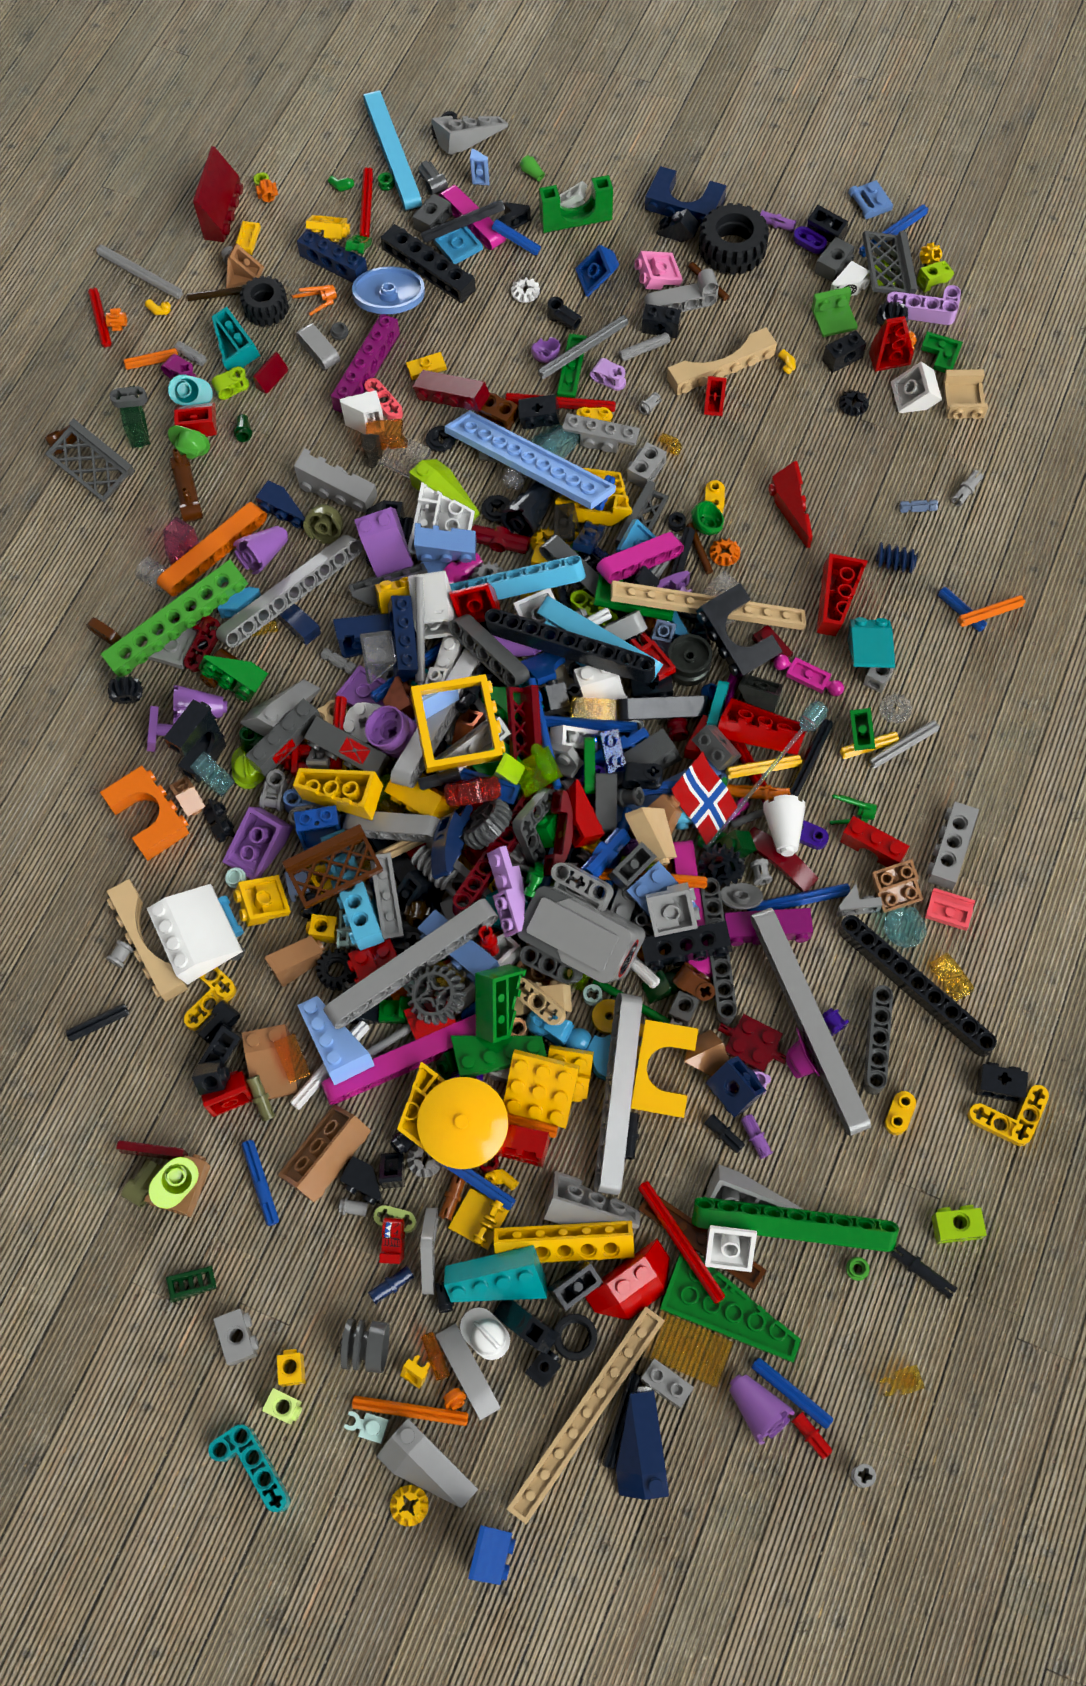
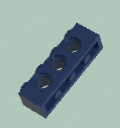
(331, 256)
(403, 637)

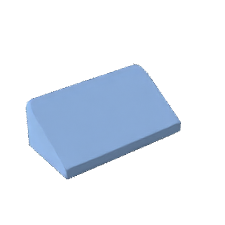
(479, 168)

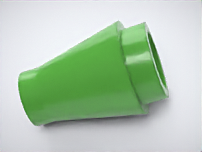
(531, 167)

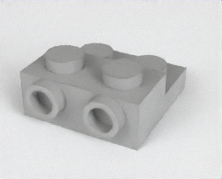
(673, 910)

